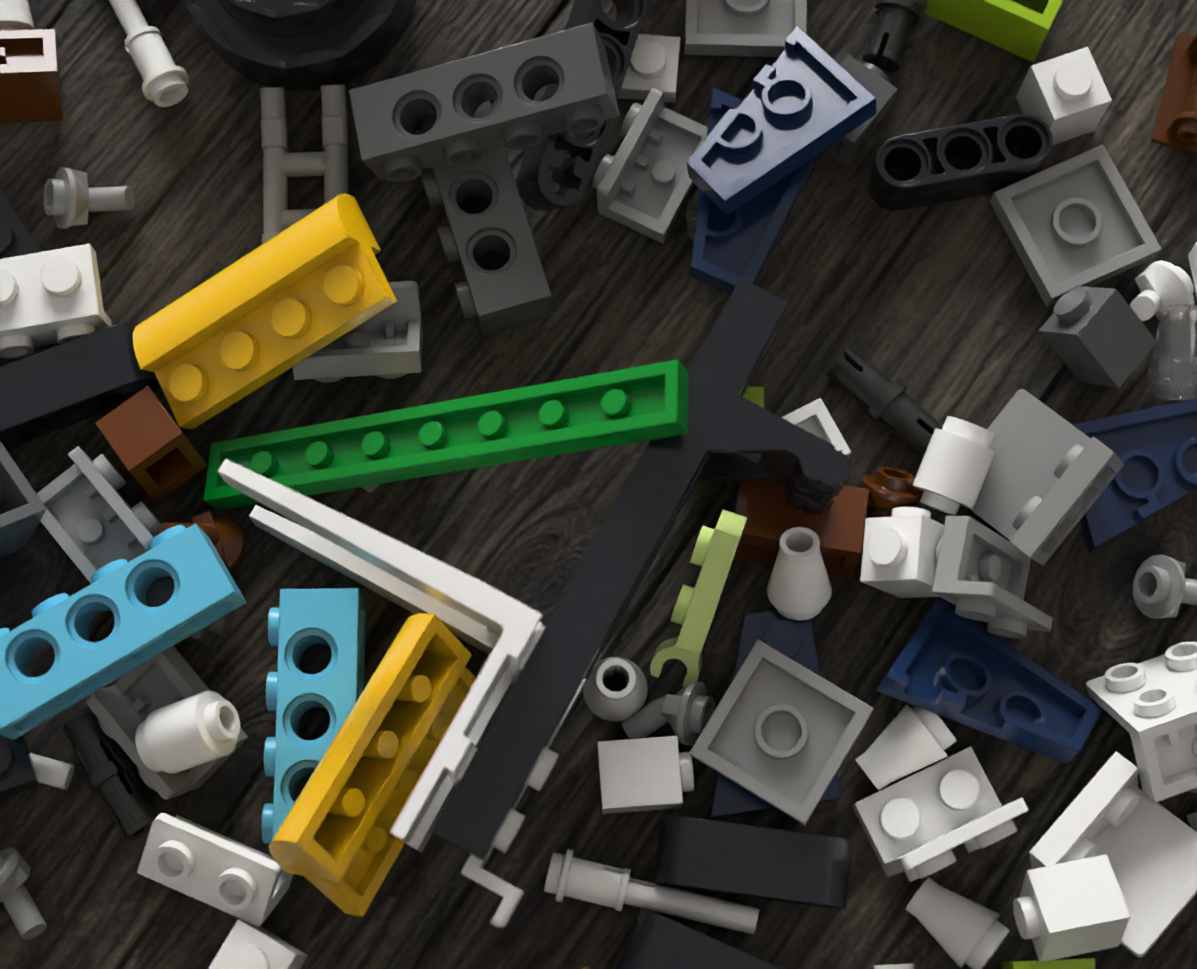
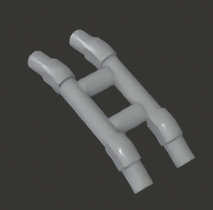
(280, 164)

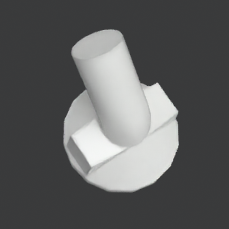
(1161, 286)

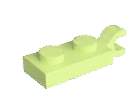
(698, 605)

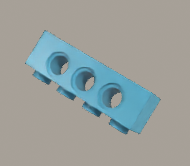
(302, 620)
(81, 667)

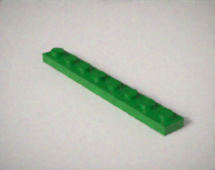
(461, 433)

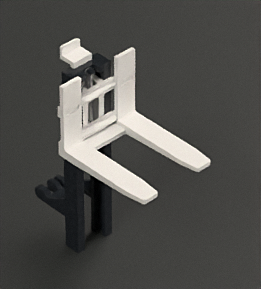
(537, 671)

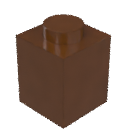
(151, 444)

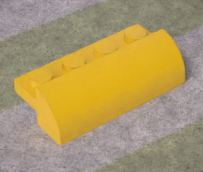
(265, 312)
(364, 780)

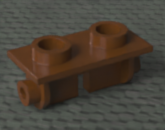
(1178, 106)

